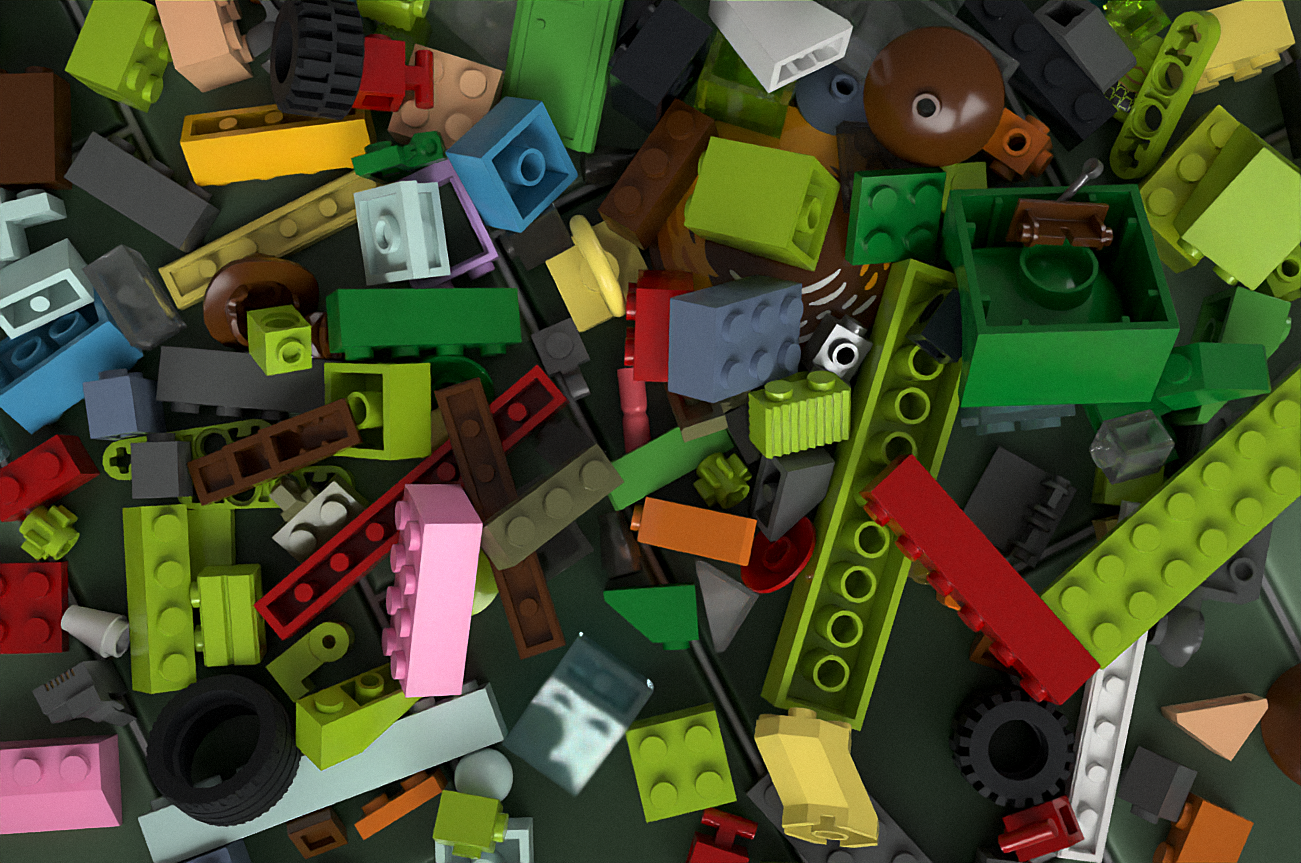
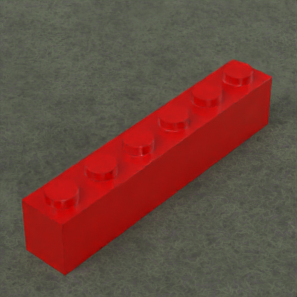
(979, 580)

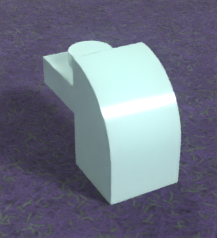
(20, 212)

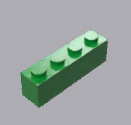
(422, 321)

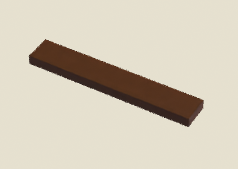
(489, 490)

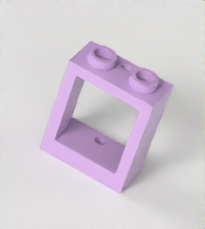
(475, 266)

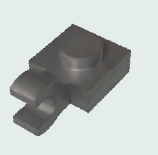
(562, 352)

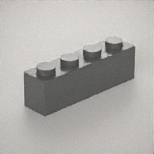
(236, 383)

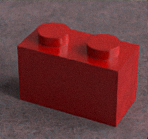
(44, 476)

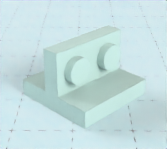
(401, 232)

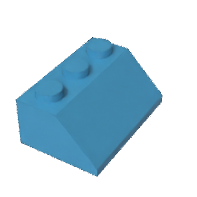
(48, 365)

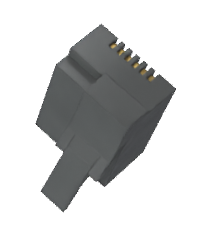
(85, 692)

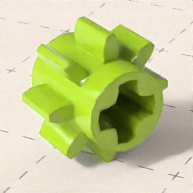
(722, 480)
(49, 532)

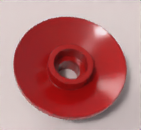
(779, 561)

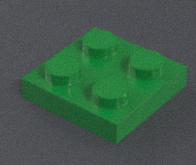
(894, 215)

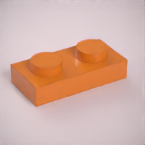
(383, 810)

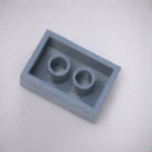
(734, 337)

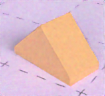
(1219, 722)

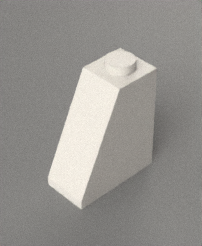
(781, 36)

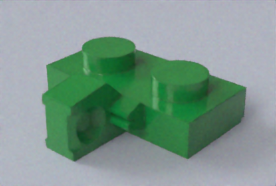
(391, 163)

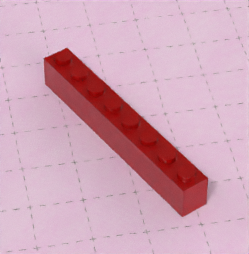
(371, 534)

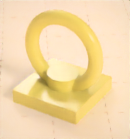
(595, 273)

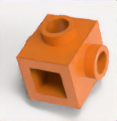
(1016, 133)

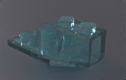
(579, 714)

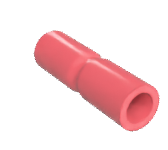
(633, 405)

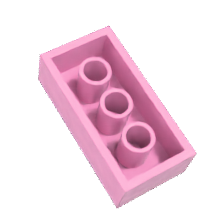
(432, 589)

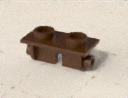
(1051, 220)

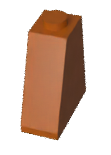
(694, 530)

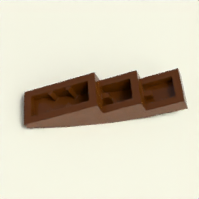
(275, 452)

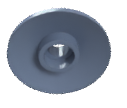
(823, 104)

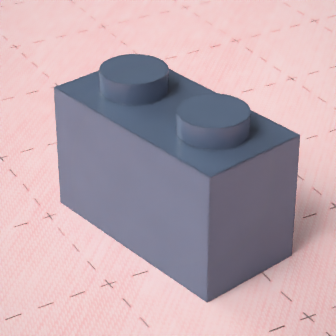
(123, 406)

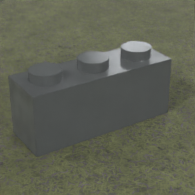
(143, 191)

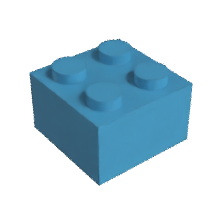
(512, 163)

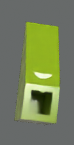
(349, 716)

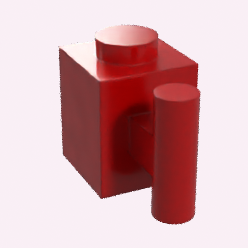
(387, 76)
(1040, 829)
(721, 846)

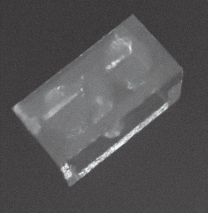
(134, 297)

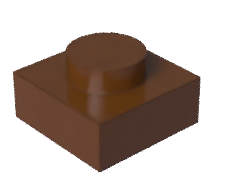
(317, 832)

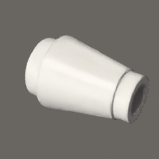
(99, 630)

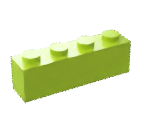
(159, 598)

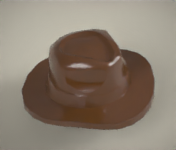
(255, 284)

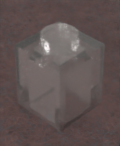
(1131, 446)

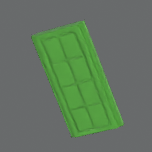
(562, 59)

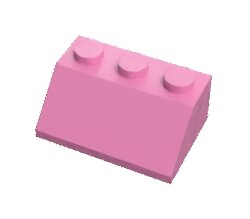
(60, 784)

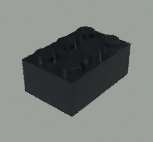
(658, 63)

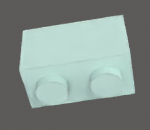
(42, 288)

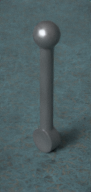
(1091, 169)

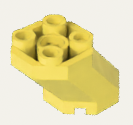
(816, 778)

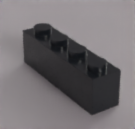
(1046, 75)

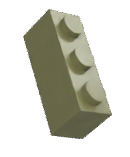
(548, 507)

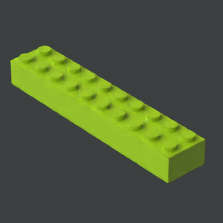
(856, 573)

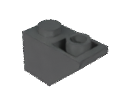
(1087, 40)

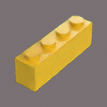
(270, 143)

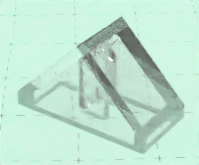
(725, 602)

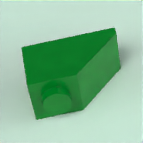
(1213, 374)
(659, 611)

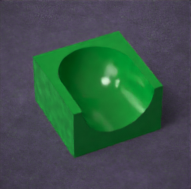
(1054, 316)

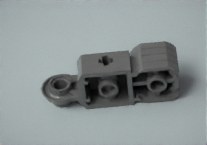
(1235, 581)

